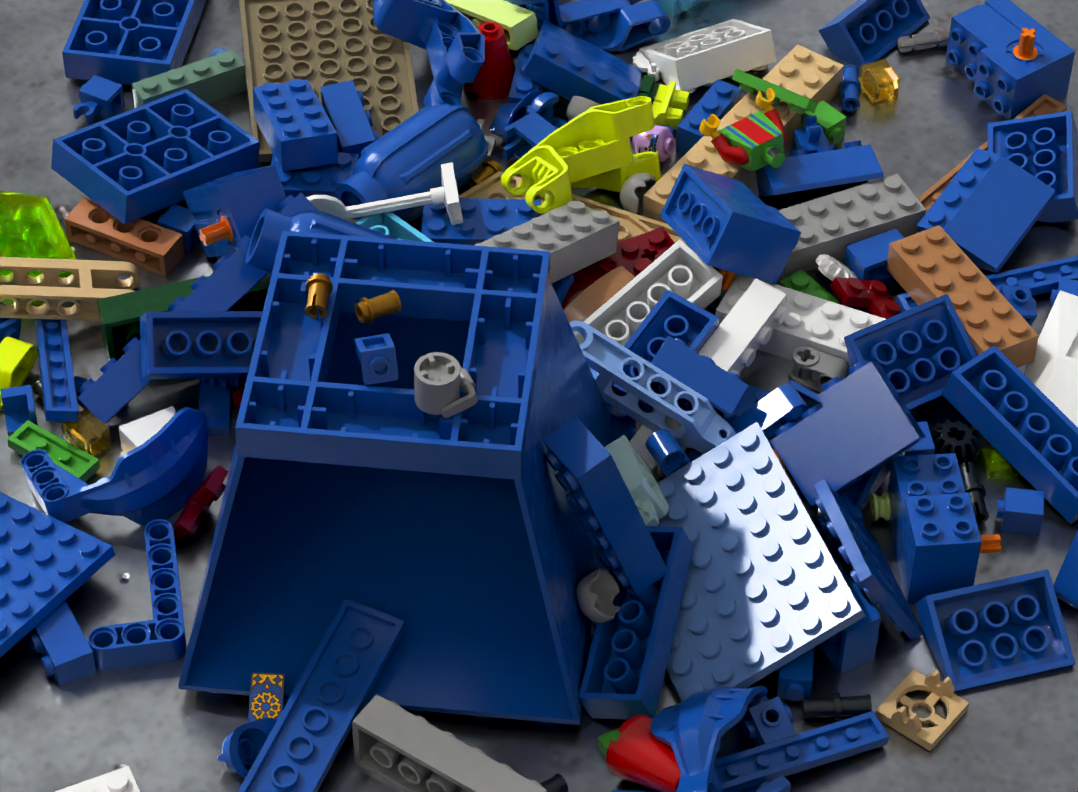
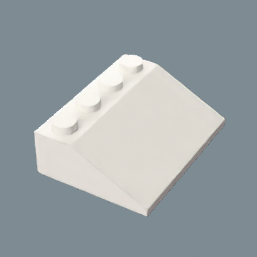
(712, 54)

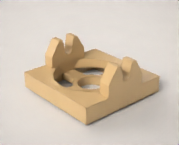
(912, 725)

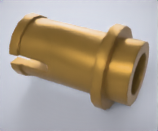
(487, 170)
(318, 290)
(370, 309)

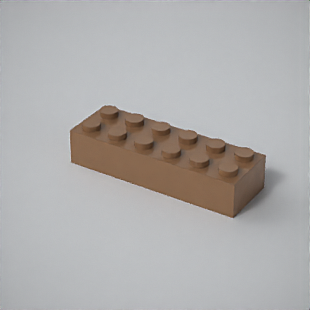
(934, 265)

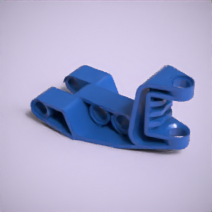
(604, 23)
(450, 38)

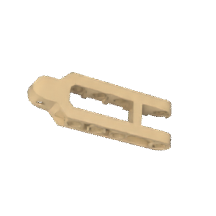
(85, 285)

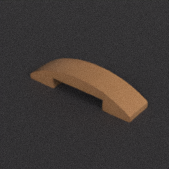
(597, 294)

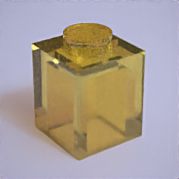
(879, 82)
(88, 434)

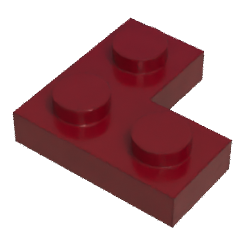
(865, 294)
(199, 503)

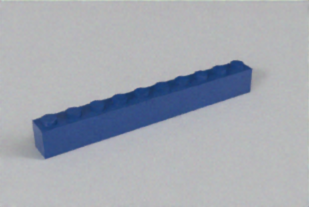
(219, 292)

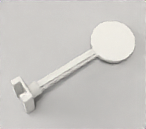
(445, 195)

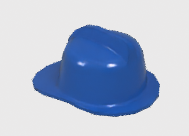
(509, 113)
(244, 745)

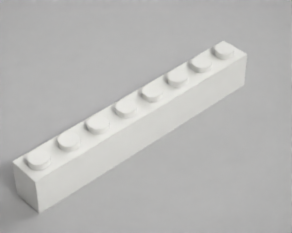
(732, 345)

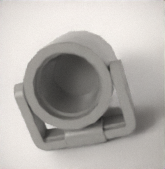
(439, 384)

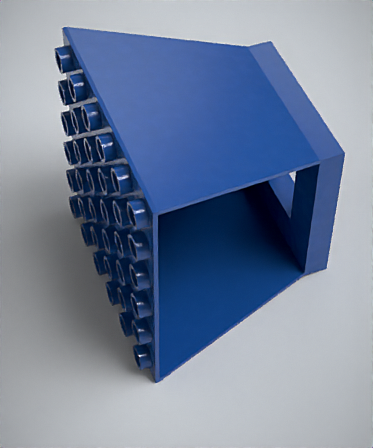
(398, 507)

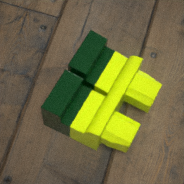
(667, 102)

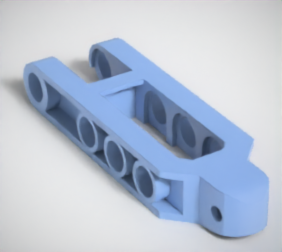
(606, 360)

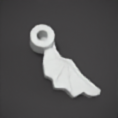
(643, 64)

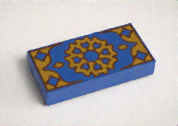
(266, 695)

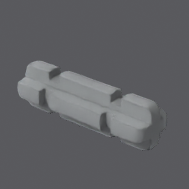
(923, 41)

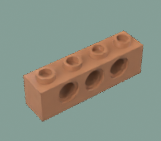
(135, 242)

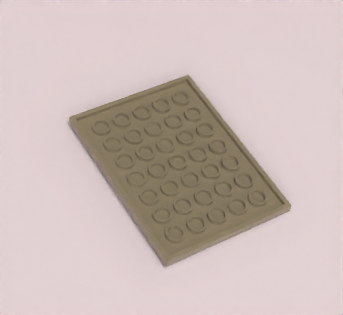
(327, 46)

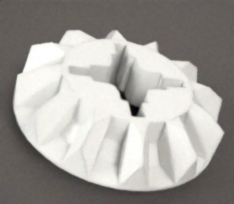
(833, 268)

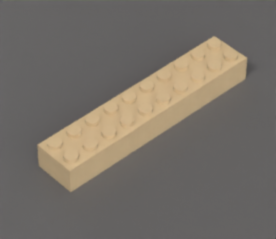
(799, 72)

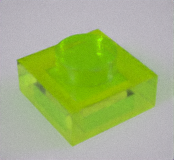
(995, 464)

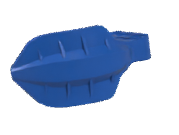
(145, 482)
(696, 730)

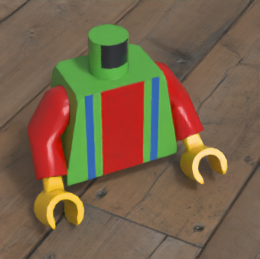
(752, 140)

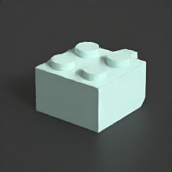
(639, 481)

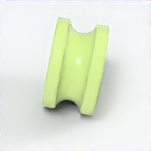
(880, 506)

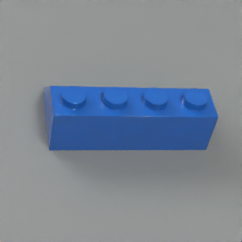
(872, 28)
(820, 169)
(669, 317)

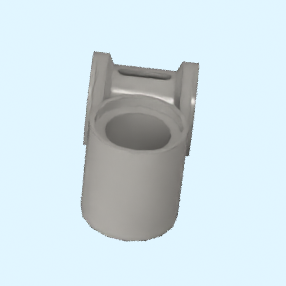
(817, 369)

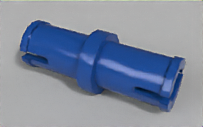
(850, 88)

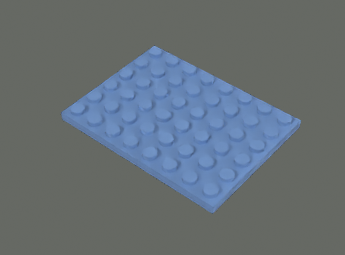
(757, 572)

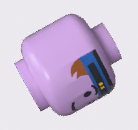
(658, 139)

